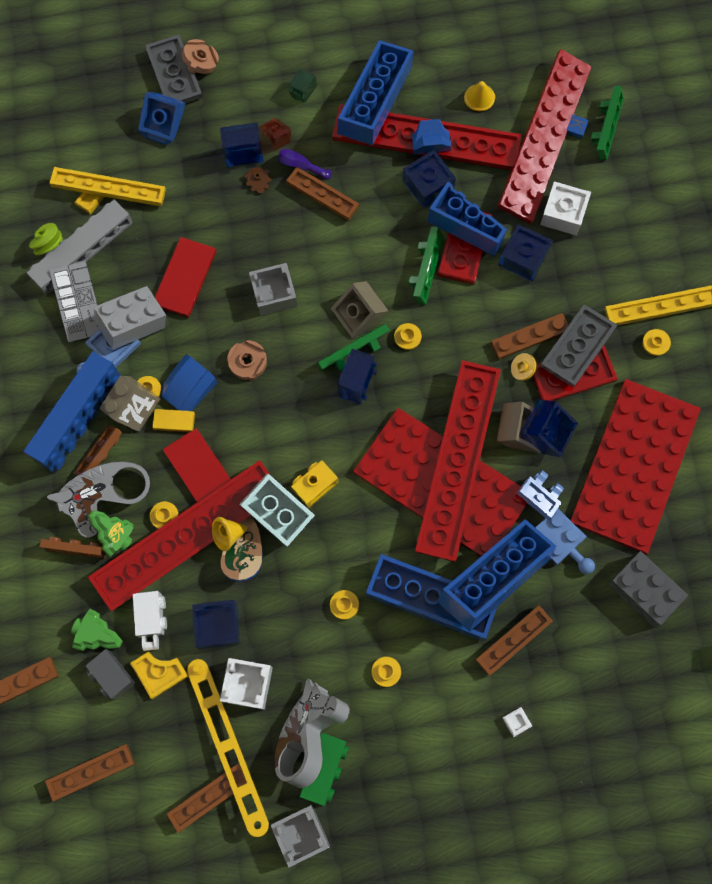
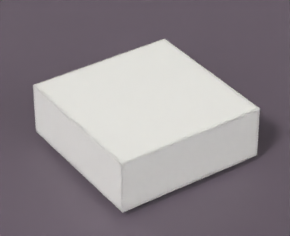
(517, 722)

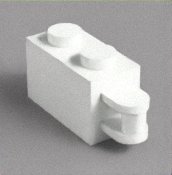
(149, 618)

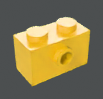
(314, 483)

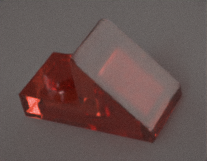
(277, 132)

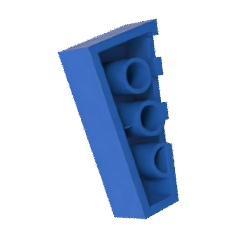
(466, 220)

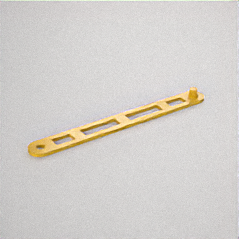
(199, 672)

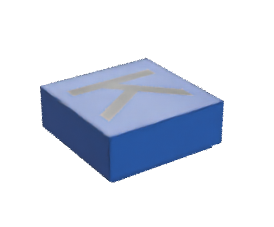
(577, 126)

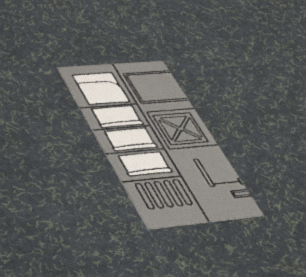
(75, 300)

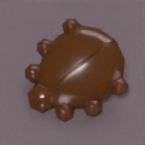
(258, 179)

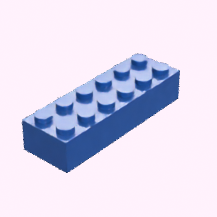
(375, 92)
(73, 413)
(496, 575)
(418, 594)

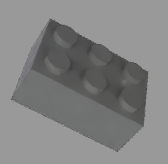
(648, 589)

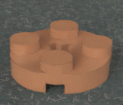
(196, 64)
(243, 350)

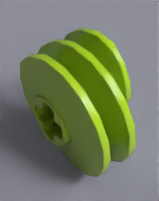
(46, 239)

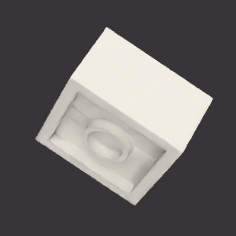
(565, 208)
(246, 683)

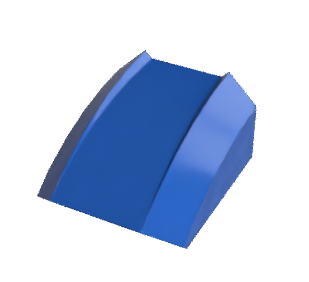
(160, 117)
(187, 384)

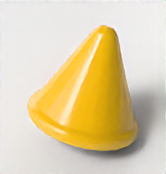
(479, 97)
(226, 532)

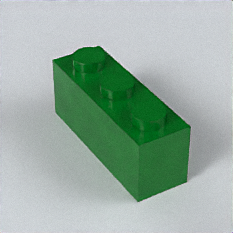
(332, 752)

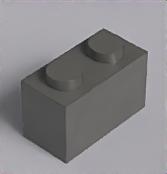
(109, 674)

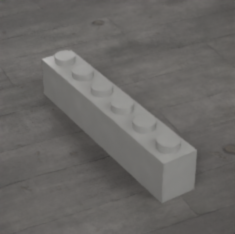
(82, 244)

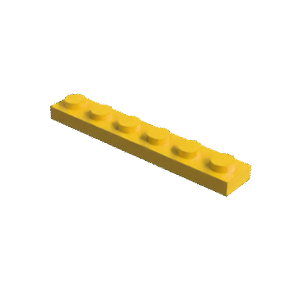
(107, 186)
(660, 306)

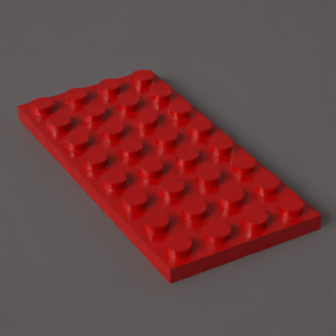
(635, 466)
(403, 468)

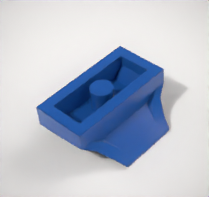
(431, 136)

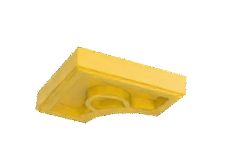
(158, 675)

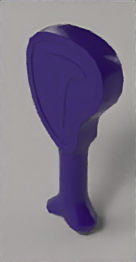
(295, 159)

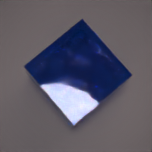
(241, 144)
(427, 177)
(525, 252)
(356, 376)
(549, 428)
(216, 624)

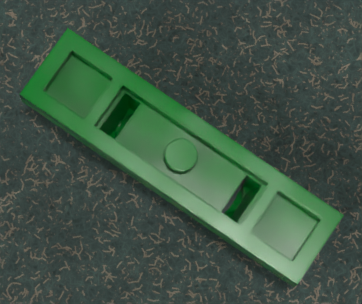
(612, 110)
(431, 251)
(369, 338)

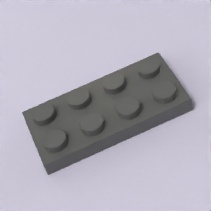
(171, 70)
(578, 345)

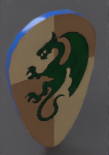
(245, 555)

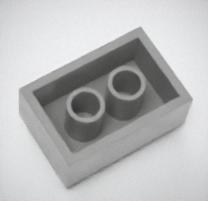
(129, 317)

